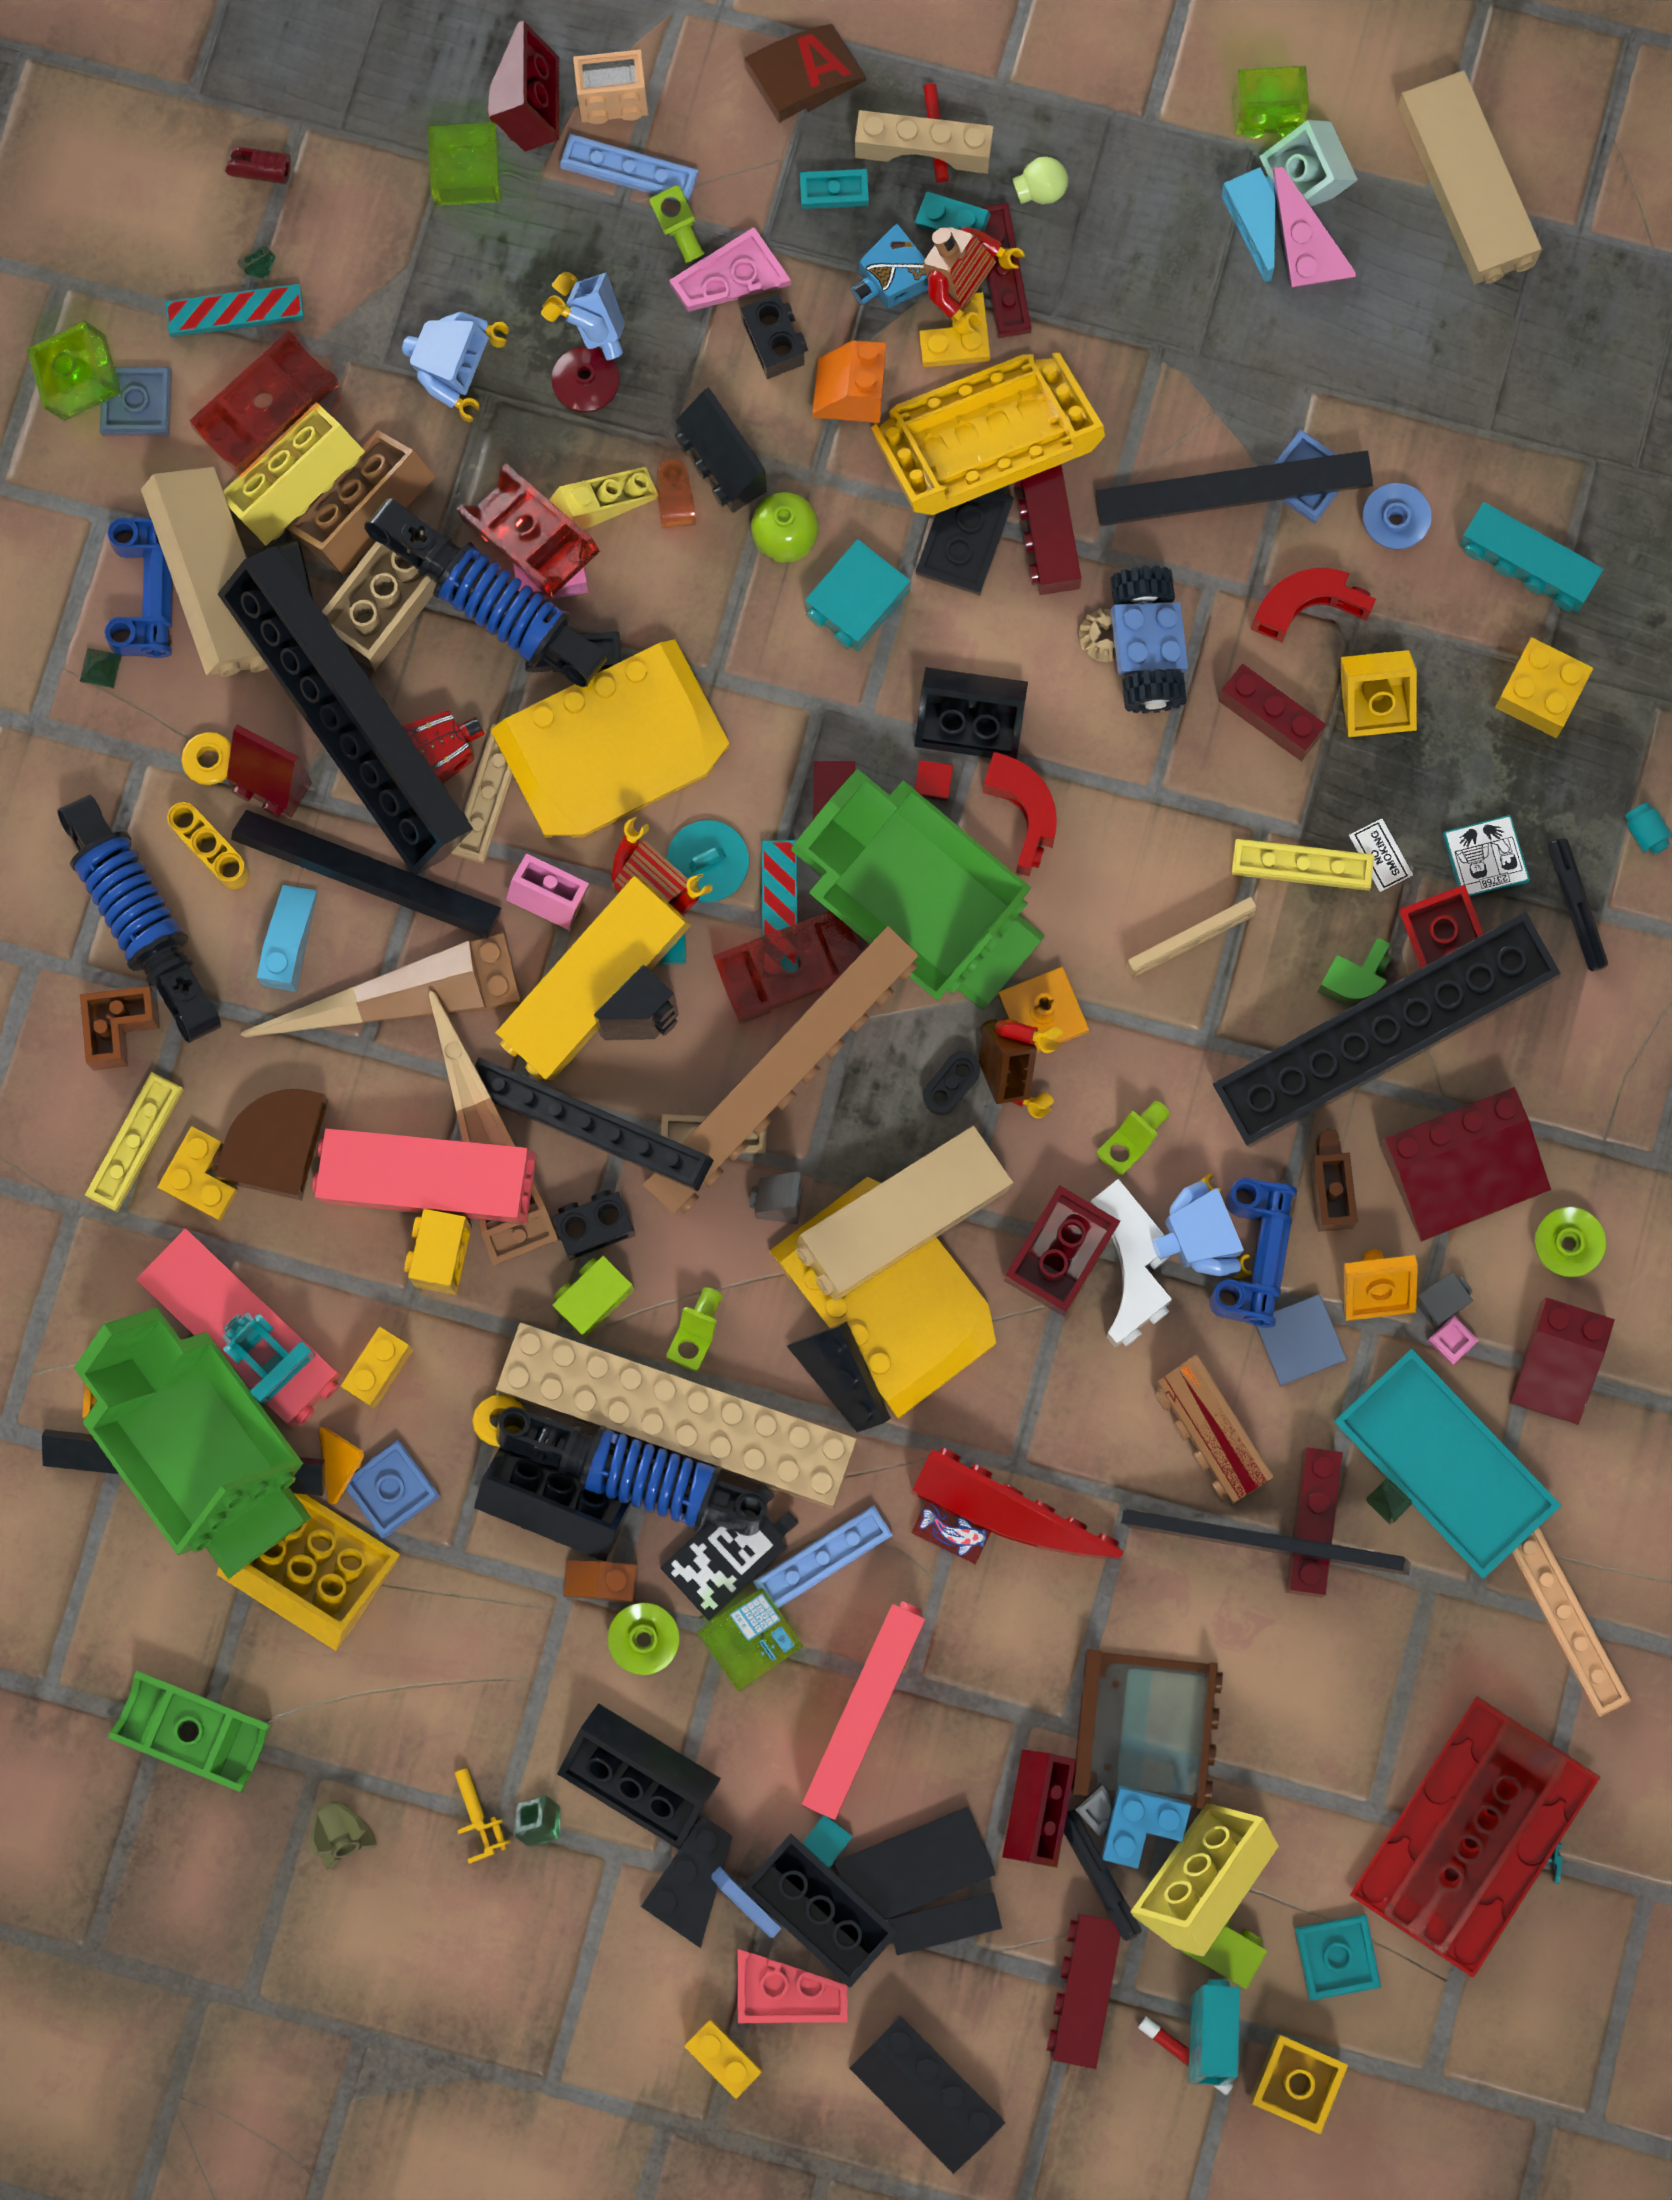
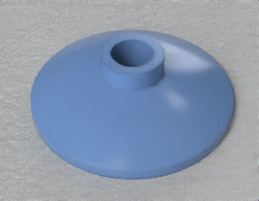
(1399, 501)

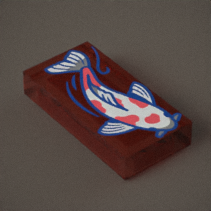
(951, 1532)

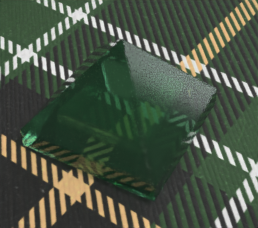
(258, 262)
(100, 668)

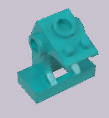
(244, 1334)

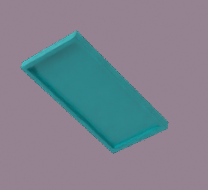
(1447, 1463)

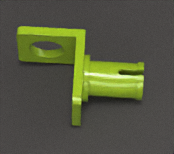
(679, 225)
(1135, 1135)
(696, 1327)

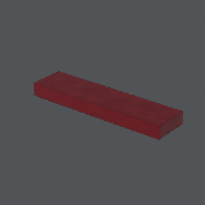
(1004, 284)

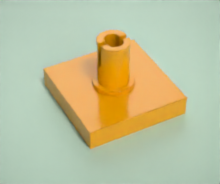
(1045, 1004)
(1380, 1286)

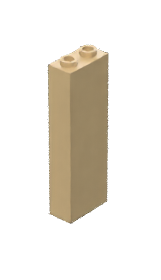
(1469, 178)
(201, 557)
(903, 1214)

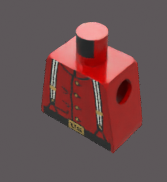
(444, 742)

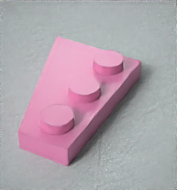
(730, 273)

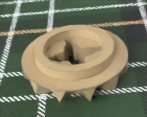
(1089, 633)

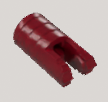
(259, 165)

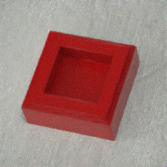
(934, 780)

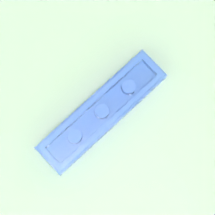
(626, 167)
(824, 1557)

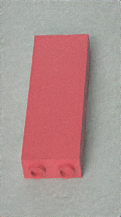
(424, 1174)
(208, 1296)
(864, 1710)

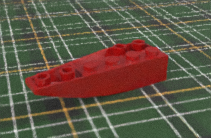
(1004, 1510)

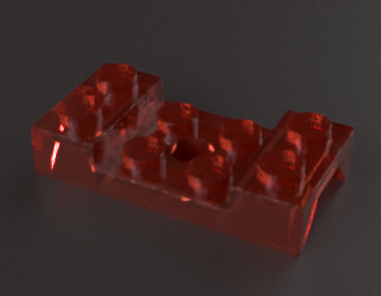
(238, 427)
(548, 551)
(754, 969)

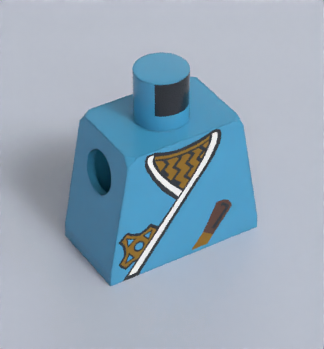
(891, 270)

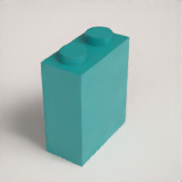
(856, 596)
(1214, 2034)

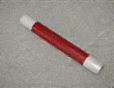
(1172, 2045)

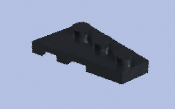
(842, 1374)
(686, 1888)

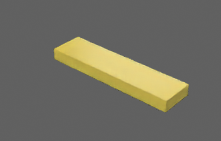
(1302, 864)
(134, 1142)

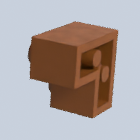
(108, 1017)

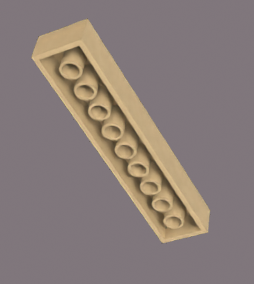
(676, 1415)

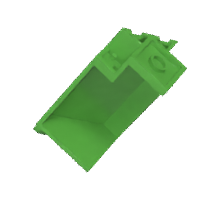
(927, 880)
(190, 1440)

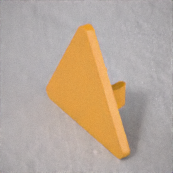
(341, 1462)

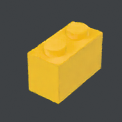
(377, 1368)
(723, 2058)

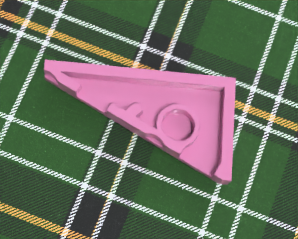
(1308, 247)

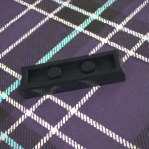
(945, 1923)

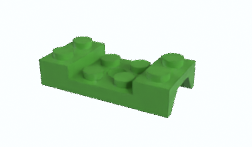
(226, 1741)

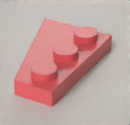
(786, 1994)

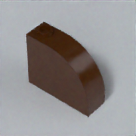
(273, 1143)

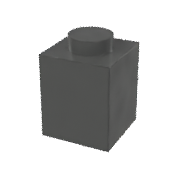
(1444, 1299)

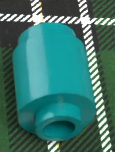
(1648, 829)

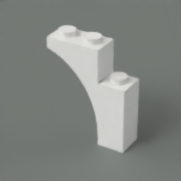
(1141, 1293)

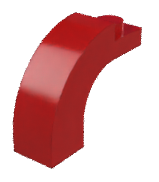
(1305, 590)
(1027, 791)

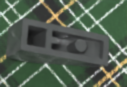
(778, 1197)

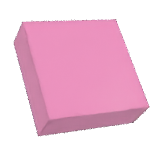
(1453, 1340)

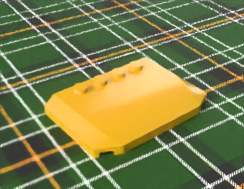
(987, 432)
(612, 744)
(911, 1322)

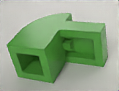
(1353, 984)

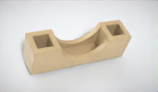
(892, 135)

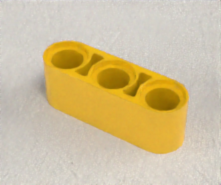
(200, 831)

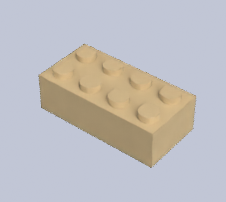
(378, 604)

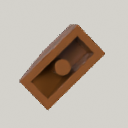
(601, 1581)

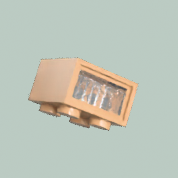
(610, 86)

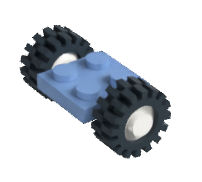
(1149, 639)

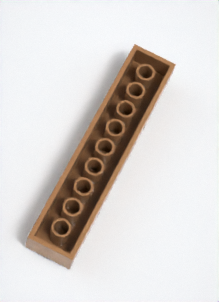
(792, 1060)

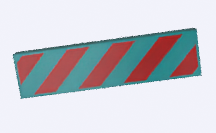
(234, 310)
(779, 891)

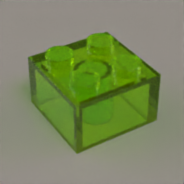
(1270, 100)
(464, 163)
(74, 371)

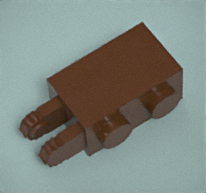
(1333, 1184)

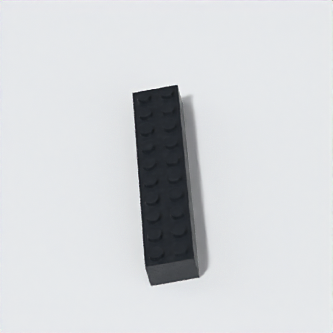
(344, 710)
(1387, 1029)

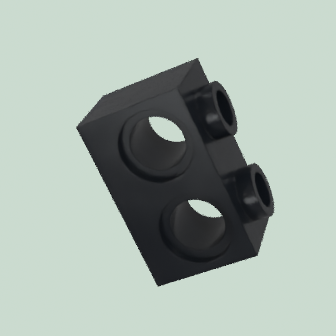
(768, 337)
(596, 1234)

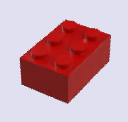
(1440, 924)

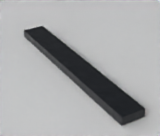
(1234, 488)
(366, 873)
(594, 1126)
(82, 1452)
(1266, 1542)

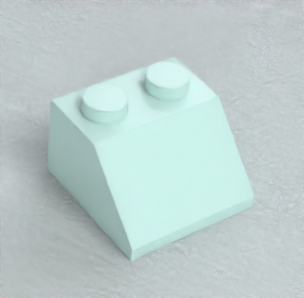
(1313, 161)

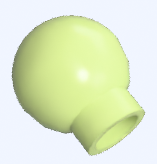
(1042, 181)

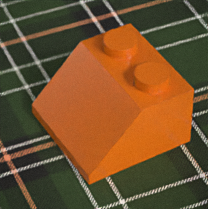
(851, 382)

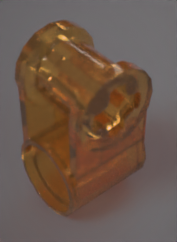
(675, 499)

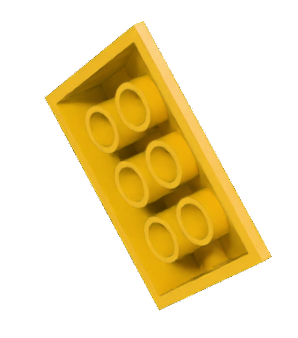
(319, 1574)

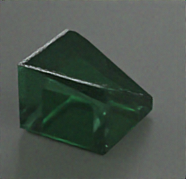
(1388, 1501)
(537, 1821)

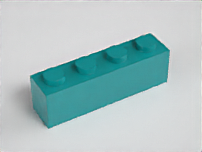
(1530, 558)

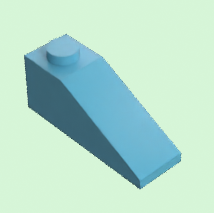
(1252, 208)
(287, 939)

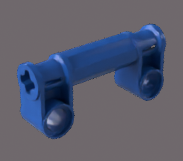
(156, 592)
(1269, 1252)

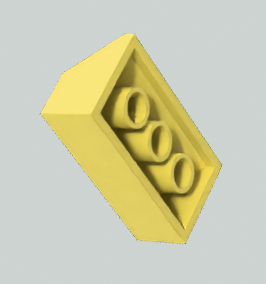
(292, 474)
(1206, 1878)

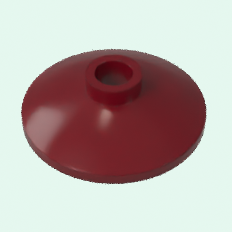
(589, 393)

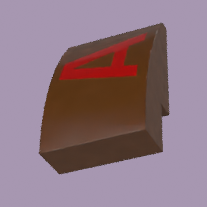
(803, 71)

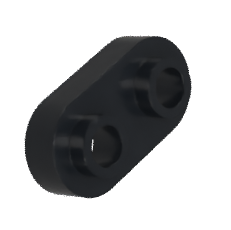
(950, 1083)

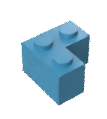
(1134, 1816)

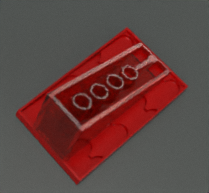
(1475, 1836)

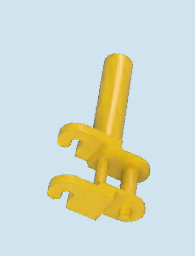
(477, 1817)

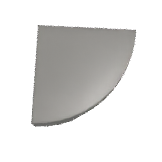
(1096, 1809)

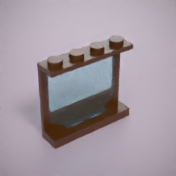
(1147, 1726)

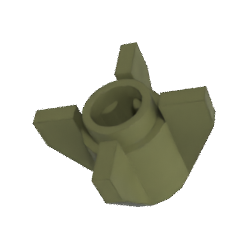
(338, 1833)

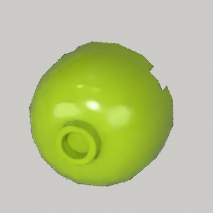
(784, 527)

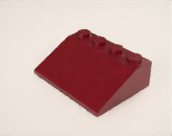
(1466, 1164)

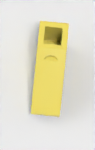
(605, 497)

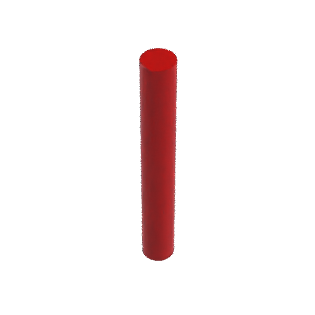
(933, 112)

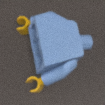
(590, 308)
(449, 356)
(1203, 1233)

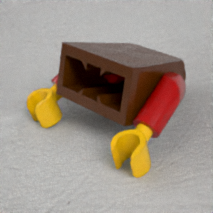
(1009, 1062)

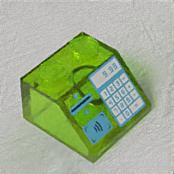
(750, 1639)

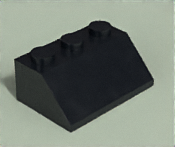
(720, 452)
(970, 713)
(638, 1009)

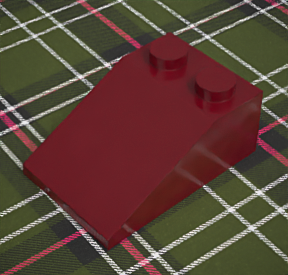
(526, 91)
(266, 773)
(1061, 1251)
(1561, 1360)

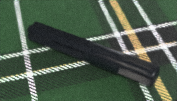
(1578, 904)
(1100, 1877)

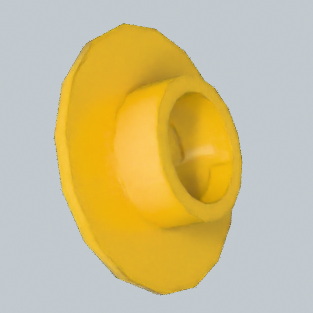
(196, 747)
(489, 1409)

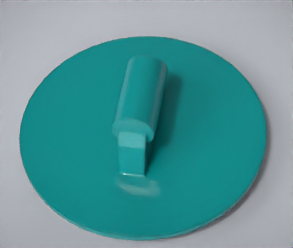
(715, 852)

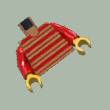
(958, 269)
(643, 861)

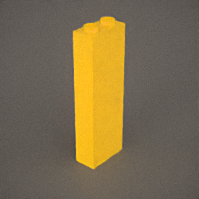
(560, 1010)

